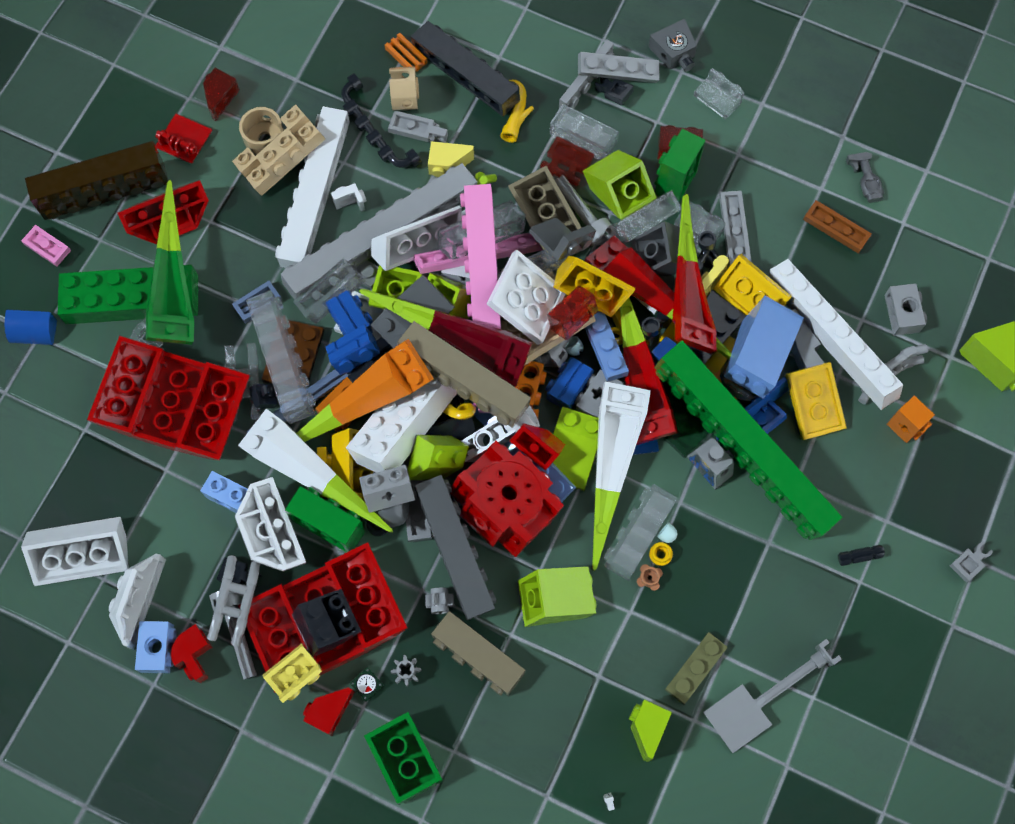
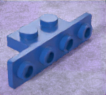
(764, 409)

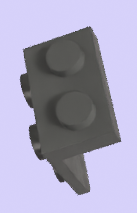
(560, 240)

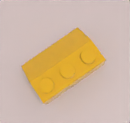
(608, 290)
(343, 462)

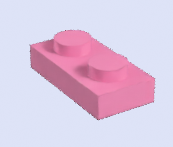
(46, 245)

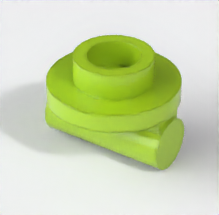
(481, 178)

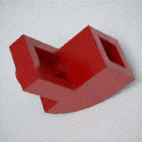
(187, 649)

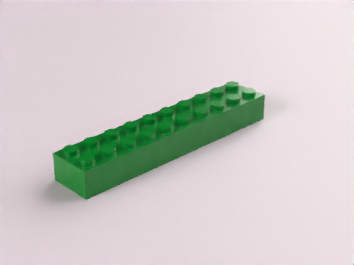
(747, 442)

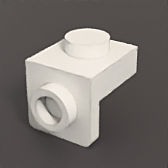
(347, 195)

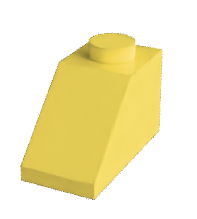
(446, 155)

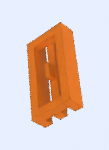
(396, 42)

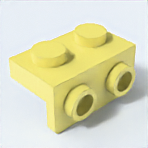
(293, 673)

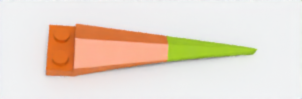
(387, 380)

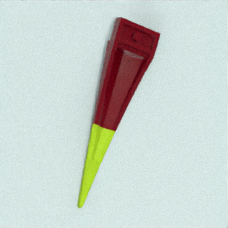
(489, 346)

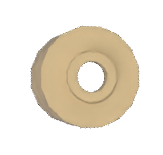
(404, 90)
(254, 125)

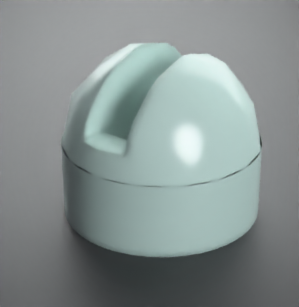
(574, 346)
(667, 533)

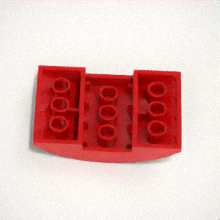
(168, 399)
(367, 594)

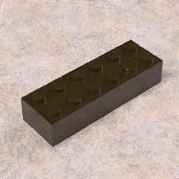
(97, 180)

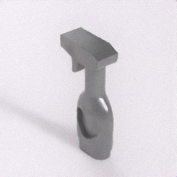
(870, 183)

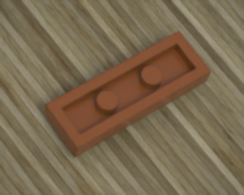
(837, 226)

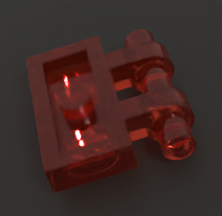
(569, 155)

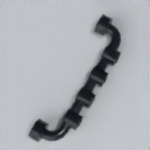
(373, 136)
(652, 326)

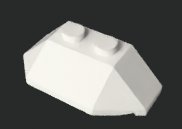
(268, 528)
(134, 598)

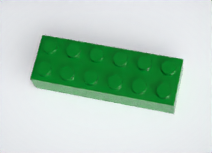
(112, 294)

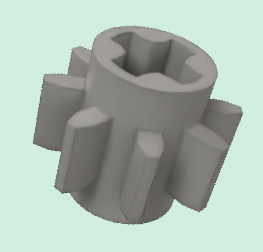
(439, 600)
(406, 664)

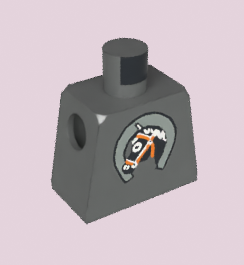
(674, 45)

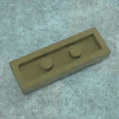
(696, 668)

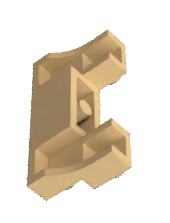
(280, 154)

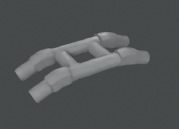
(904, 360)
(221, 608)

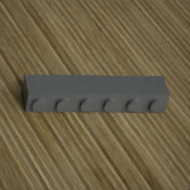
(454, 547)

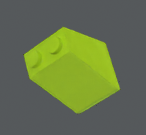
(620, 183)
(994, 355)
(556, 595)

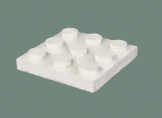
(525, 297)

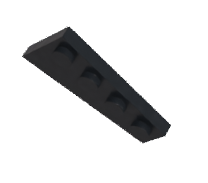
(726, 320)

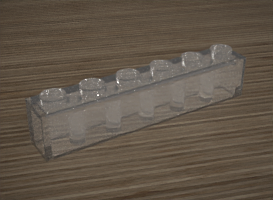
(280, 357)

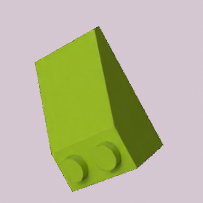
(580, 435)

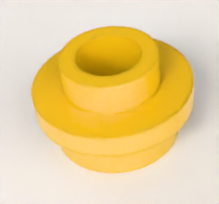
(660, 546)

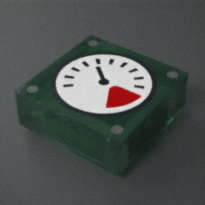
(366, 684)

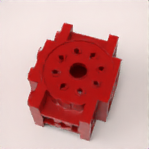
(507, 485)

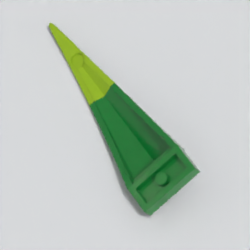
(169, 306)

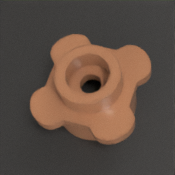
(656, 573)

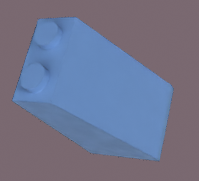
(763, 346)

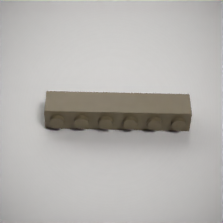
(467, 376)

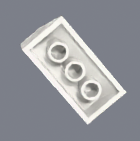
(418, 237)
(76, 551)

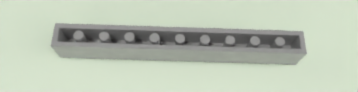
(355, 246)

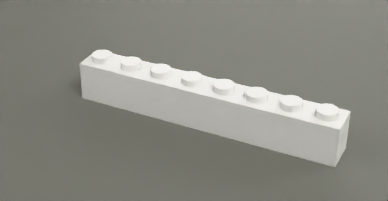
(313, 188)
(838, 336)

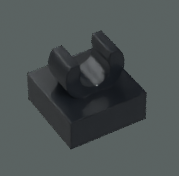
(263, 395)

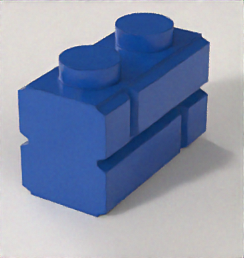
(347, 312)
(352, 350)
(569, 383)

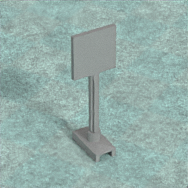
(740, 717)

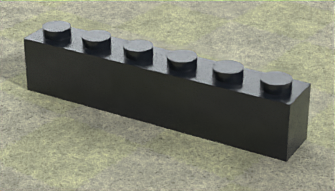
(466, 68)

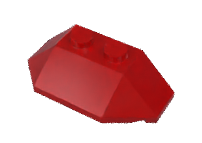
(145, 217)

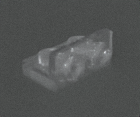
(719, 93)

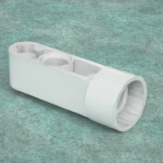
(496, 433)

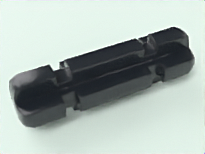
(861, 555)

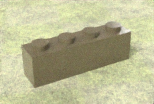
(477, 653)

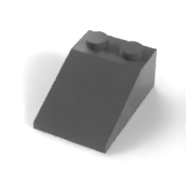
(422, 293)

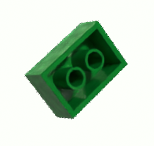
(679, 164)
(325, 519)
(403, 758)

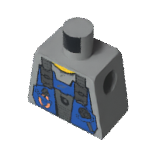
(711, 462)

